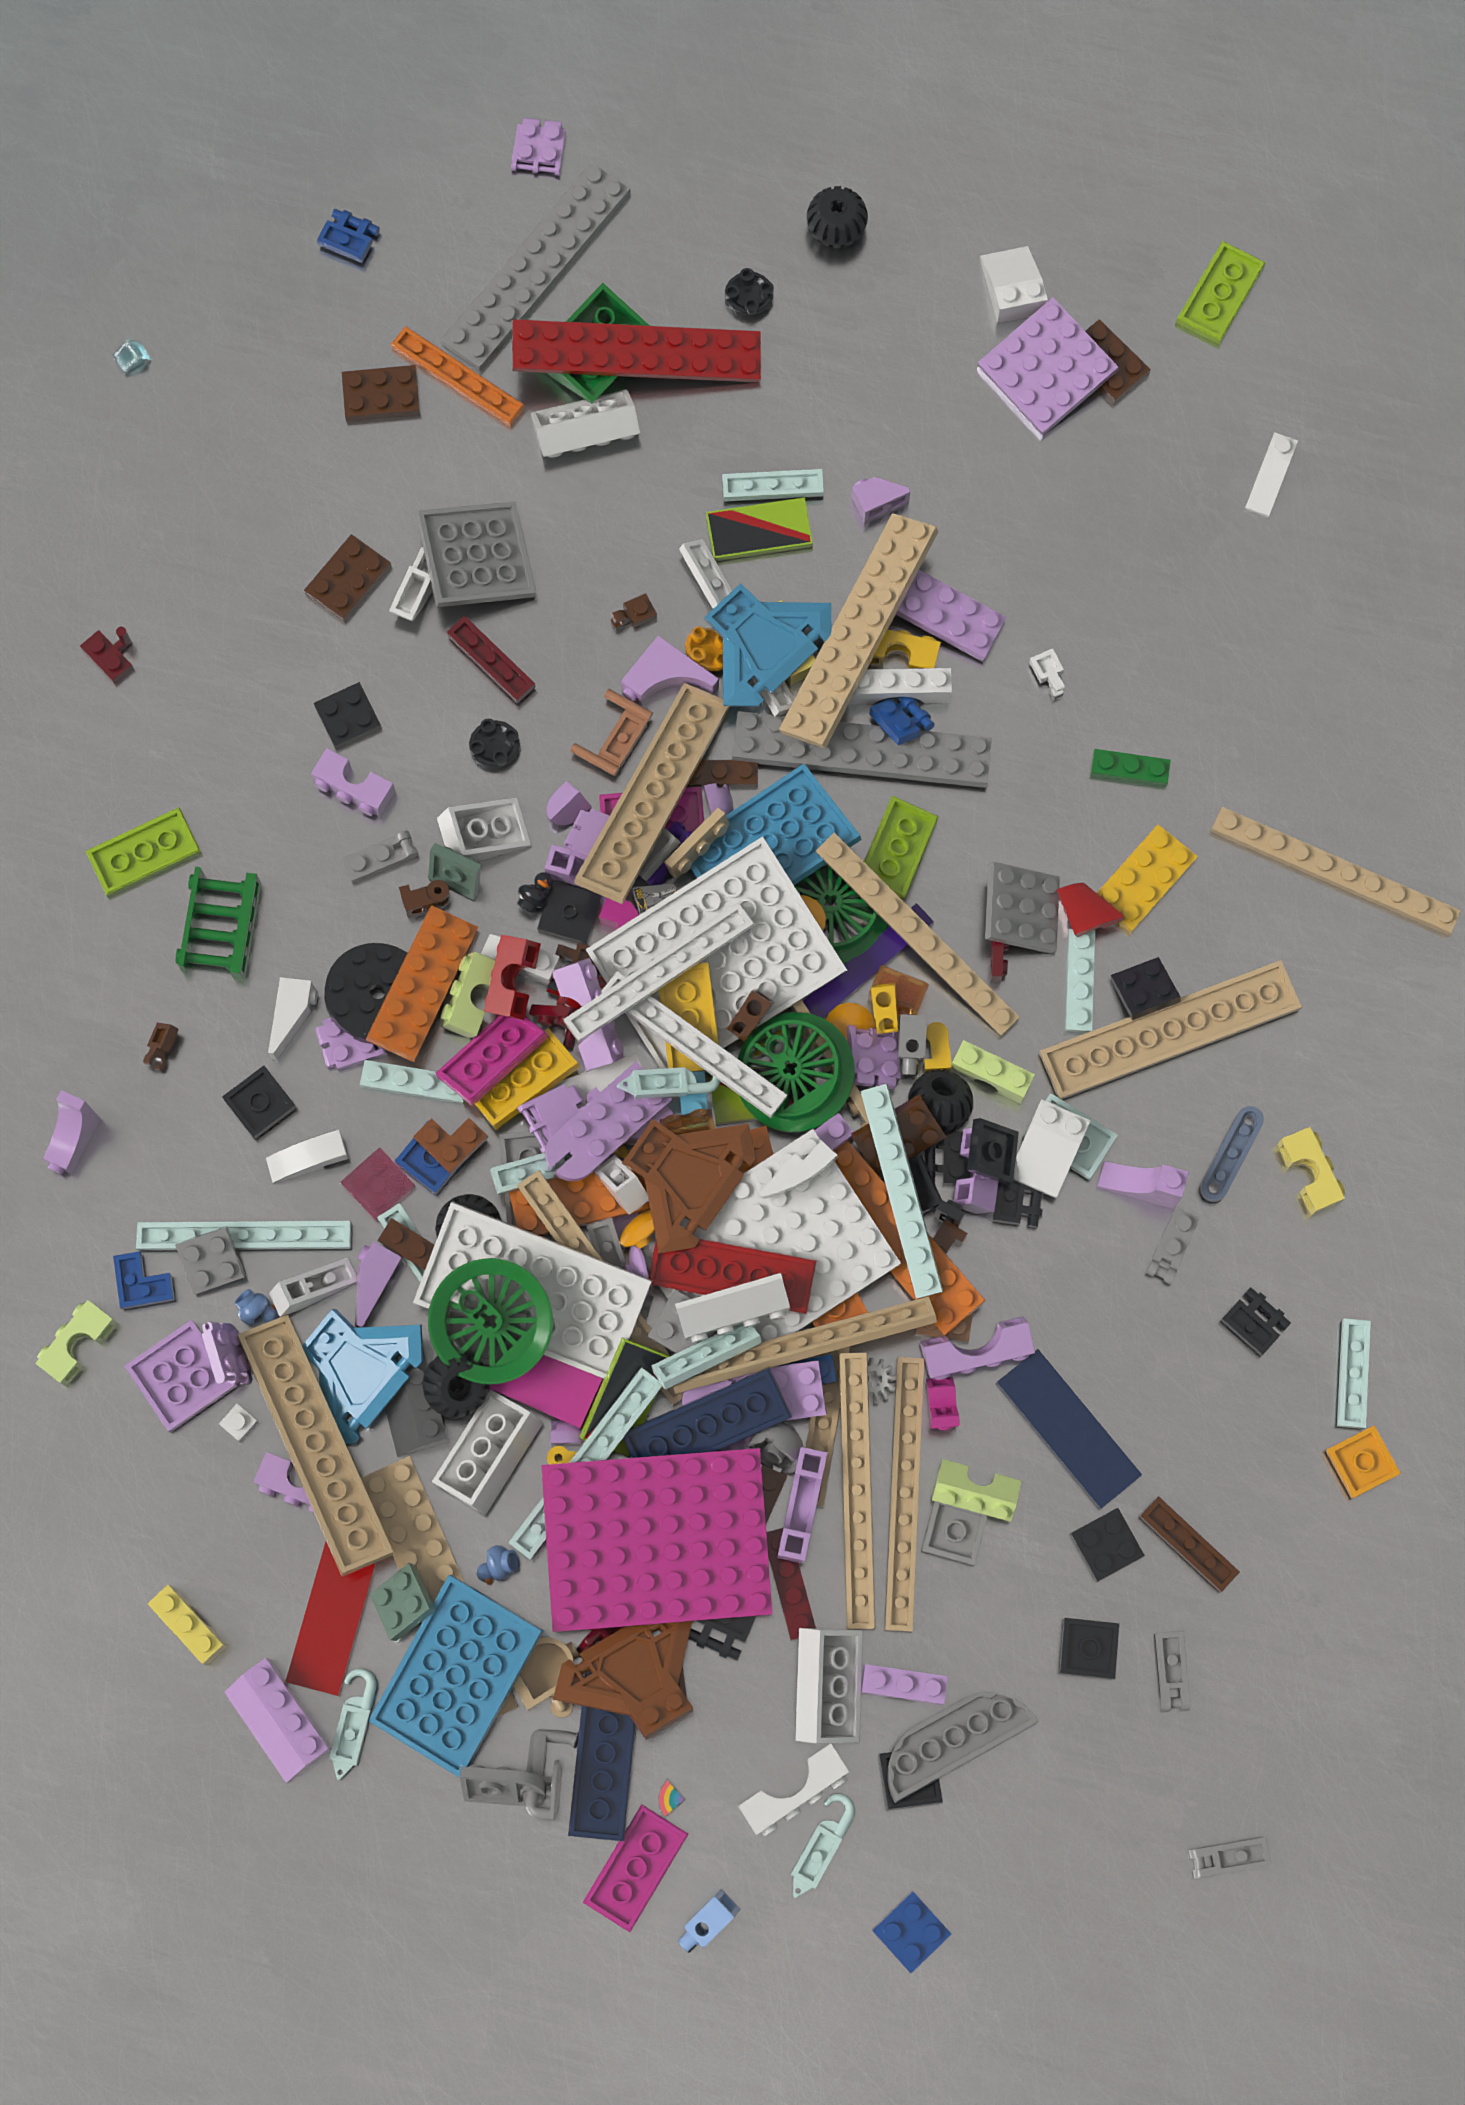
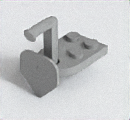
(520, 1787)

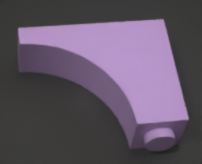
(663, 668)
(71, 1134)
(1154, 1185)

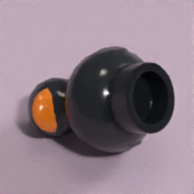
(532, 895)

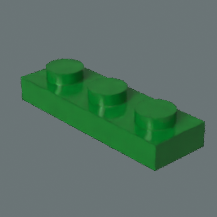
(1130, 767)

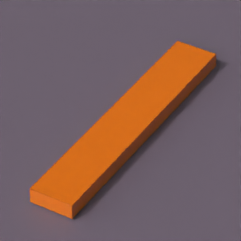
(458, 376)

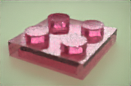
(377, 1184)

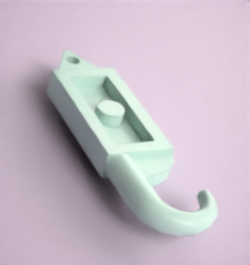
(665, 1083)
(353, 1724)
(822, 1847)

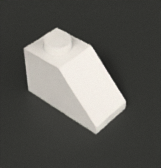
(622, 1184)

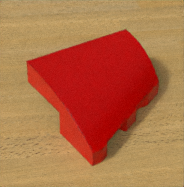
(1087, 909)

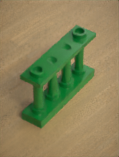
(242, 913)

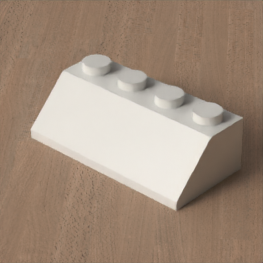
(585, 424)
(733, 1307)
(487, 1452)
(829, 1685)

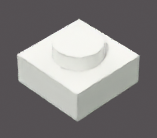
(238, 1422)

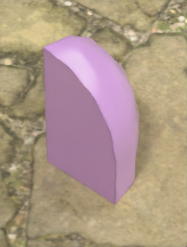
(718, 798)
(566, 804)
(564, 1434)

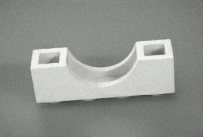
(926, 684)
(824, 1770)

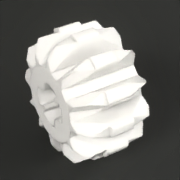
(881, 1374)

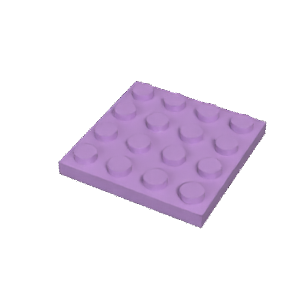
(1048, 366)

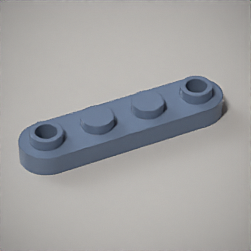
(1232, 1153)

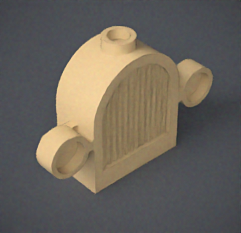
(541, 1673)

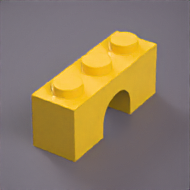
(920, 650)

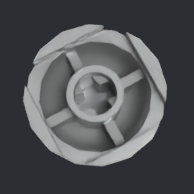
(778, 1446)

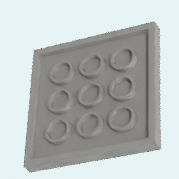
(476, 554)

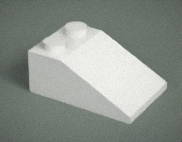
(1013, 283)
(484, 829)
(1049, 1148)

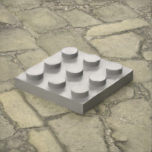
(1022, 907)

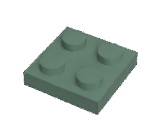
(459, 872)
(402, 1602)

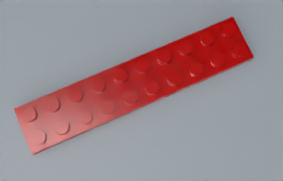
(636, 351)

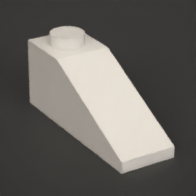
(1271, 475)
(545, 964)
(291, 1010)
(312, 1286)

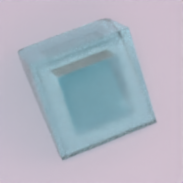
(131, 356)

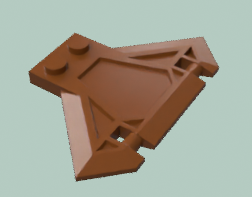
(688, 1177)
(632, 1676)

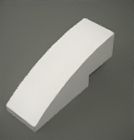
(413, 590)
(307, 1156)
(798, 1171)

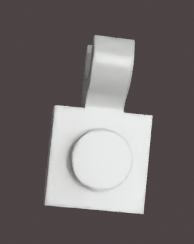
(1048, 668)

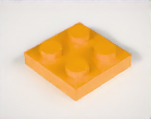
(1363, 1462)

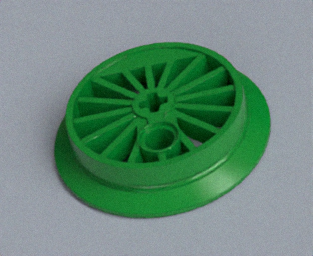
(844, 905)
(825, 1099)
(523, 1353)

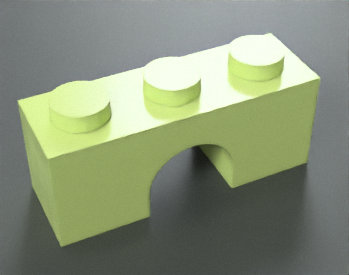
(460, 1014)
(979, 1064)
(58, 1357)
(957, 1490)

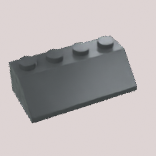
(411, 1418)

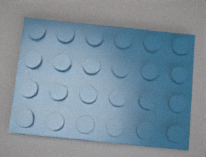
(793, 819)
(456, 1675)

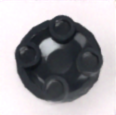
(749, 292)
(494, 743)

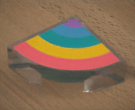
(669, 1798)

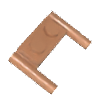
(622, 737)

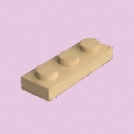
(697, 843)

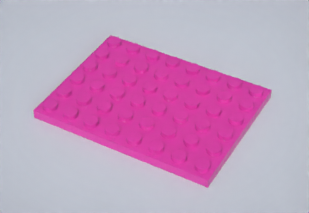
(656, 1539)

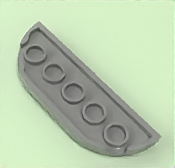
(954, 1739)

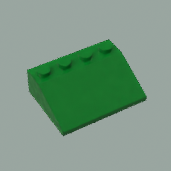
(605, 308)

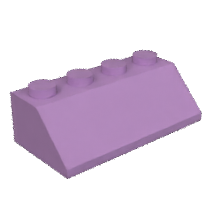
(277, 1719)

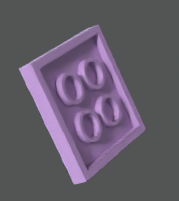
(177, 1376)

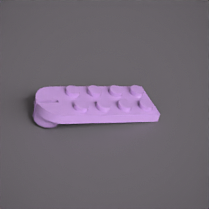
(950, 615)
(600, 1129)
(797, 1382)

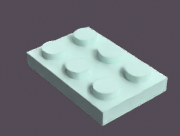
(1094, 1143)

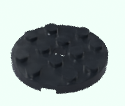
(350, 984)

